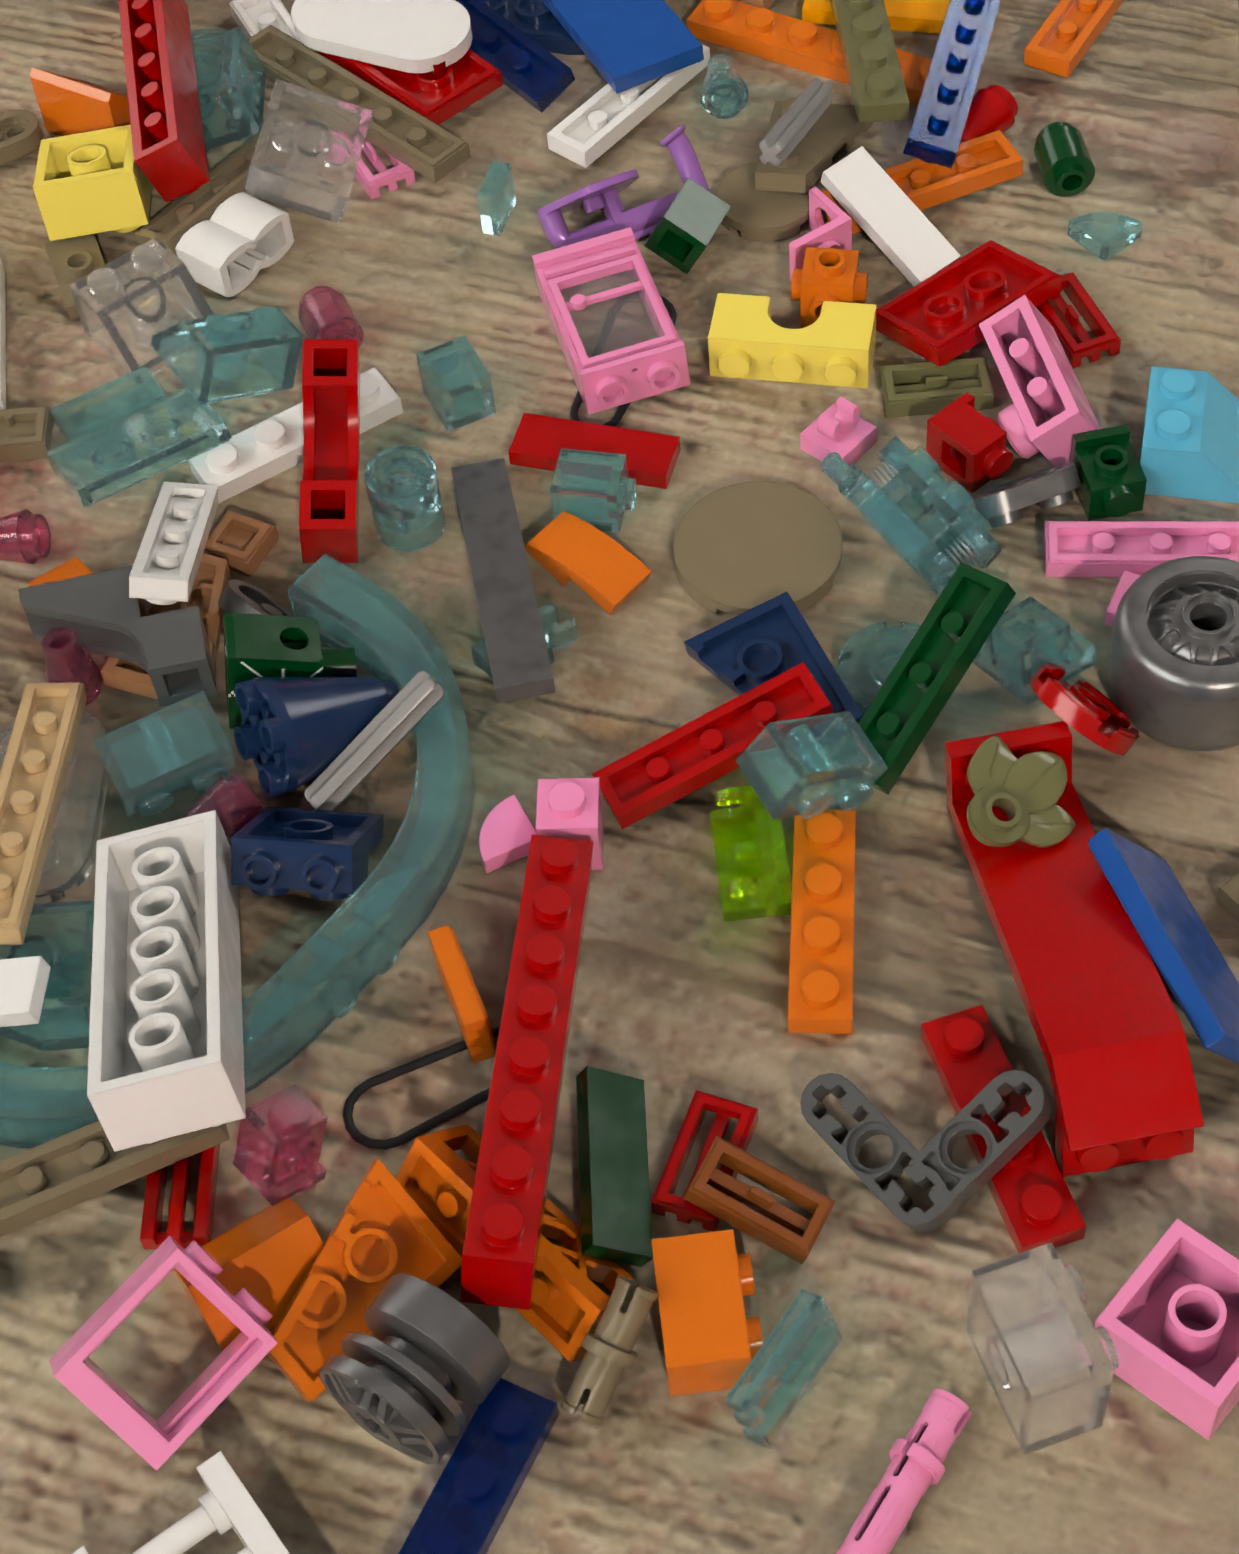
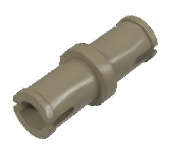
(609, 1350)

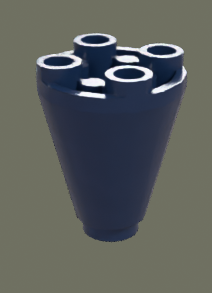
(303, 723)

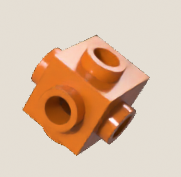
(827, 276)

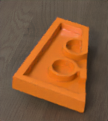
(371, 1242)

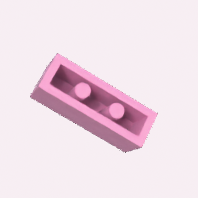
(1038, 378)

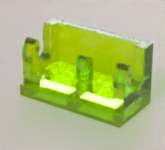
(749, 857)

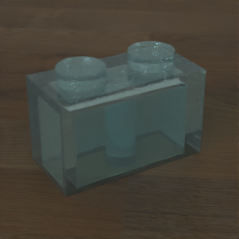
(165, 755)
(812, 765)

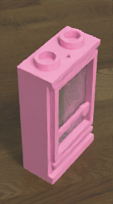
(610, 321)

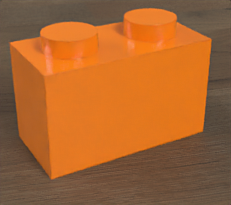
(703, 1311)

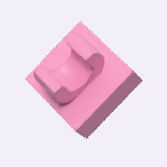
(839, 431)

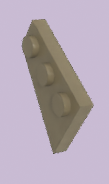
(813, 153)

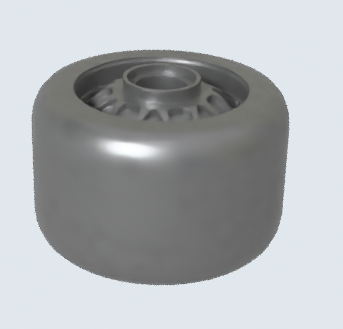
(1179, 653)

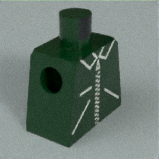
(277, 648)

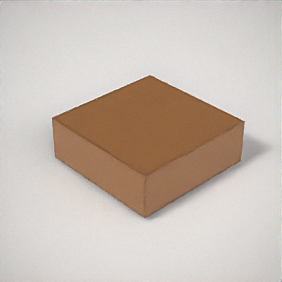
(241, 542)

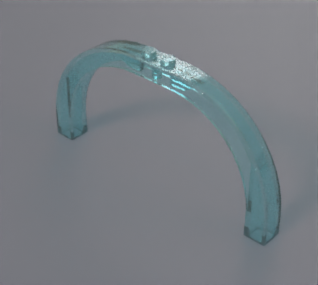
(377, 919)

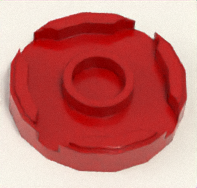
(1084, 709)

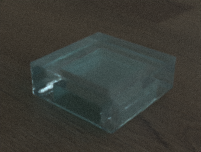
(496, 198)

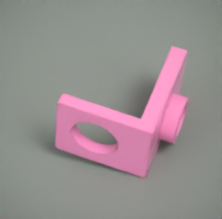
(833, 234)

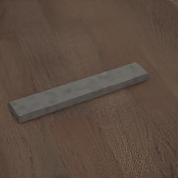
(502, 582)

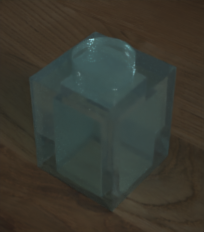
(456, 383)
(593, 488)

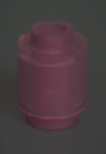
(328, 315)

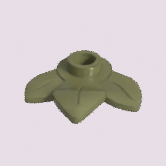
(1023, 791)

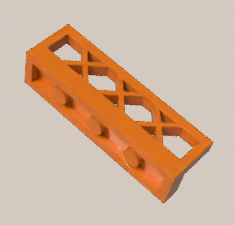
(563, 1296)

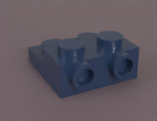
(305, 851)

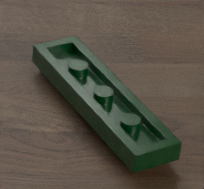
(932, 667)

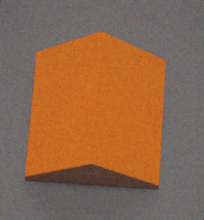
(77, 105)
(264, 1256)

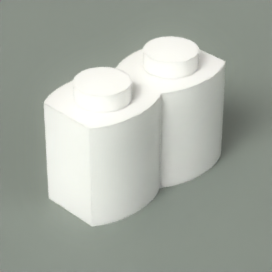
(235, 243)

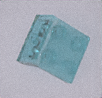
(235, 102)

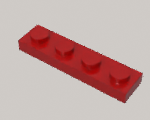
(705, 746)
(1030, 1186)

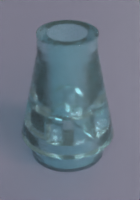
(723, 88)

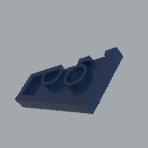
(765, 644)

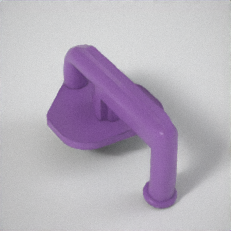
(605, 196)

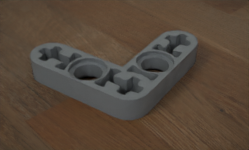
(934, 1161)

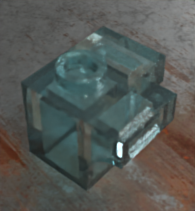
(1026, 640)

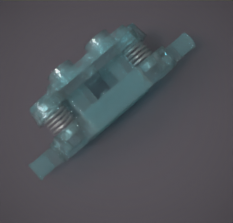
(914, 491)

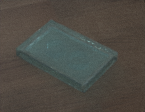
(137, 447)

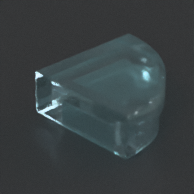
(1104, 232)

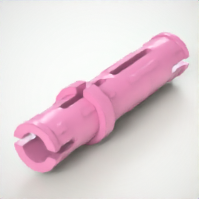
(913, 1467)

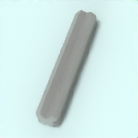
(796, 122)
(375, 742)

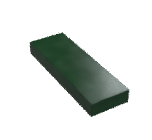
(613, 1167)

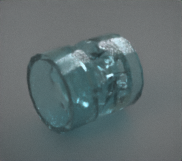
(405, 498)

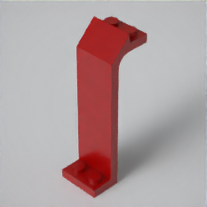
(1084, 979)

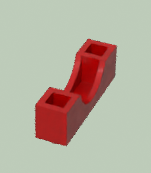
(330, 450)

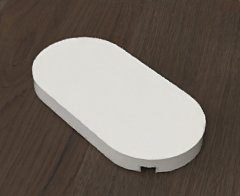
(386, 32)

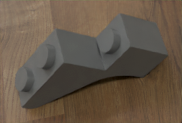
(111, 624)

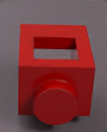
(968, 444)

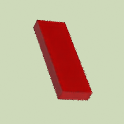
(648, 454)

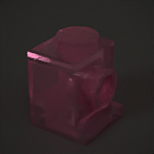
(281, 1144)

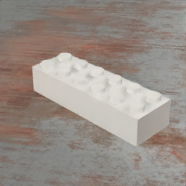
(165, 984)

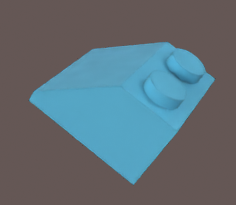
(1190, 437)

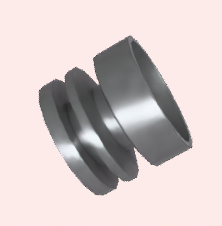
(415, 1368)

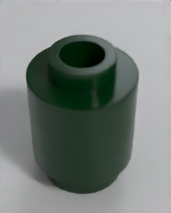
(1063, 159)

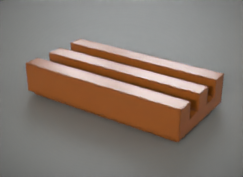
(749, 1220)

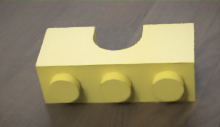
(828, 352)

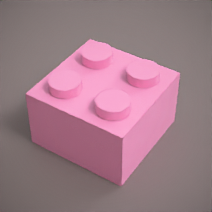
(1180, 1329)

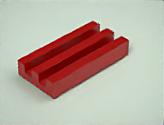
(1070, 331)
(663, 1198)
(151, 1234)

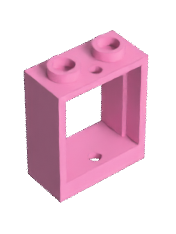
(160, 1438)

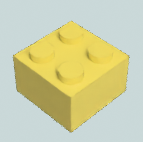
(91, 184)

